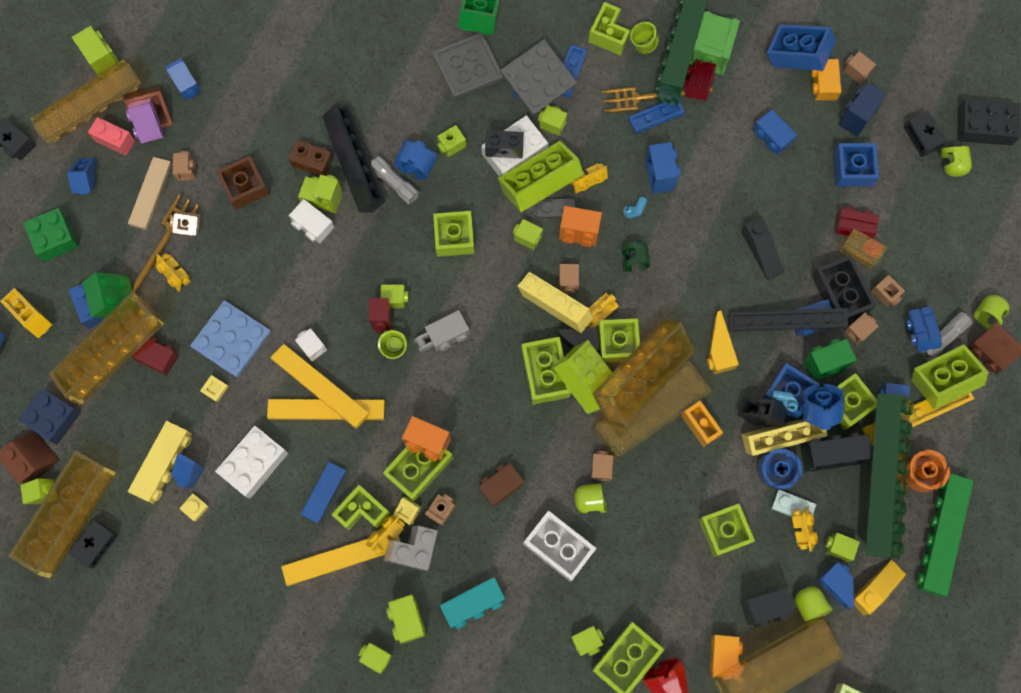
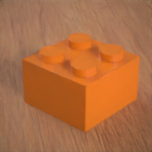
(579, 226)
(426, 439)

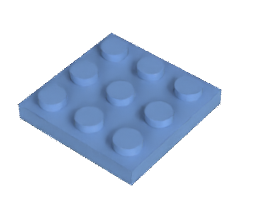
(230, 339)

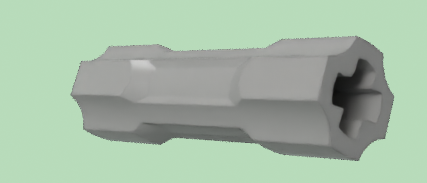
(403, 188)
(949, 333)

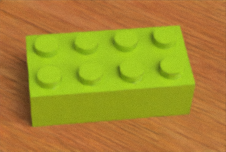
(540, 176)

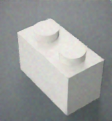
(311, 221)

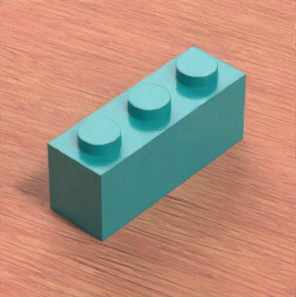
(473, 603)

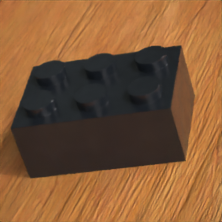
(988, 122)
(844, 287)
(836, 452)

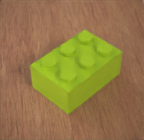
(583, 373)
(949, 376)
(542, 379)
(414, 472)
(627, 659)

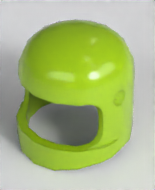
(644, 33)
(960, 160)
(993, 305)
(392, 344)
(590, 498)
(812, 603)

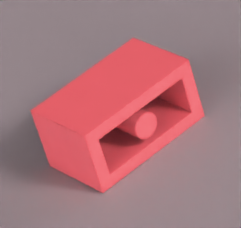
(111, 136)

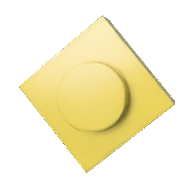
(214, 388)
(194, 507)
(407, 510)

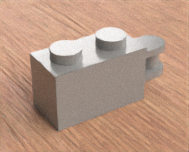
(444, 332)

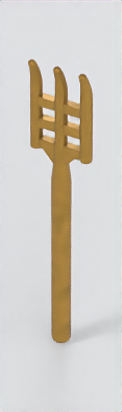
(635, 98)
(162, 243)

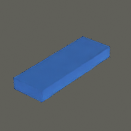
(573, 63)
(654, 116)
(323, 492)

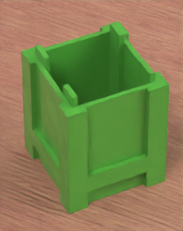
(715, 41)

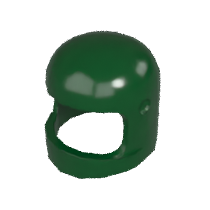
(642, 255)

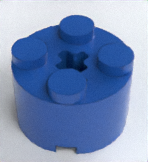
(415, 159)
(823, 406)
(780, 479)

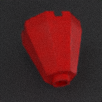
(667, 678)

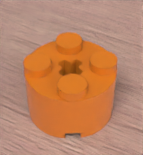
(935, 467)

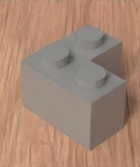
(416, 553)

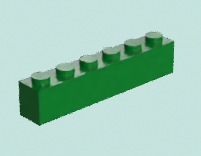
(944, 536)

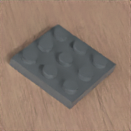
(467, 65)
(538, 77)

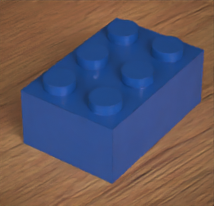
(801, 47)

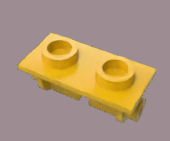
(596, 174)
(167, 265)
(602, 309)
(390, 527)
(806, 536)

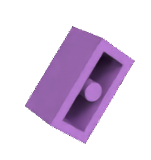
(145, 120)

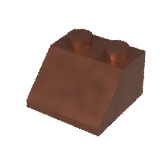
(158, 99)
(995, 348)
(27, 458)

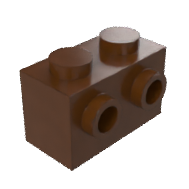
(311, 158)

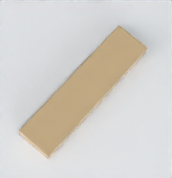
(150, 193)

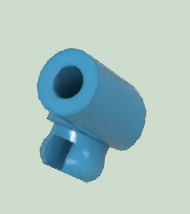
(631, 212)
(787, 399)

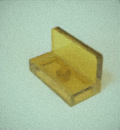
(863, 249)

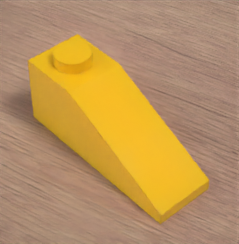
(26, 313)
(721, 351)
(878, 588)

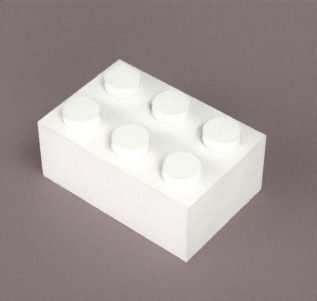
(532, 145)
(251, 462)
(559, 546)

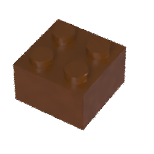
(242, 182)

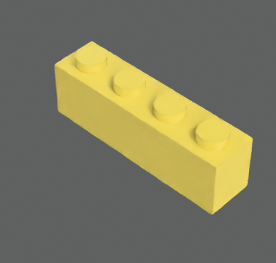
(555, 302)
(780, 437)
(160, 462)

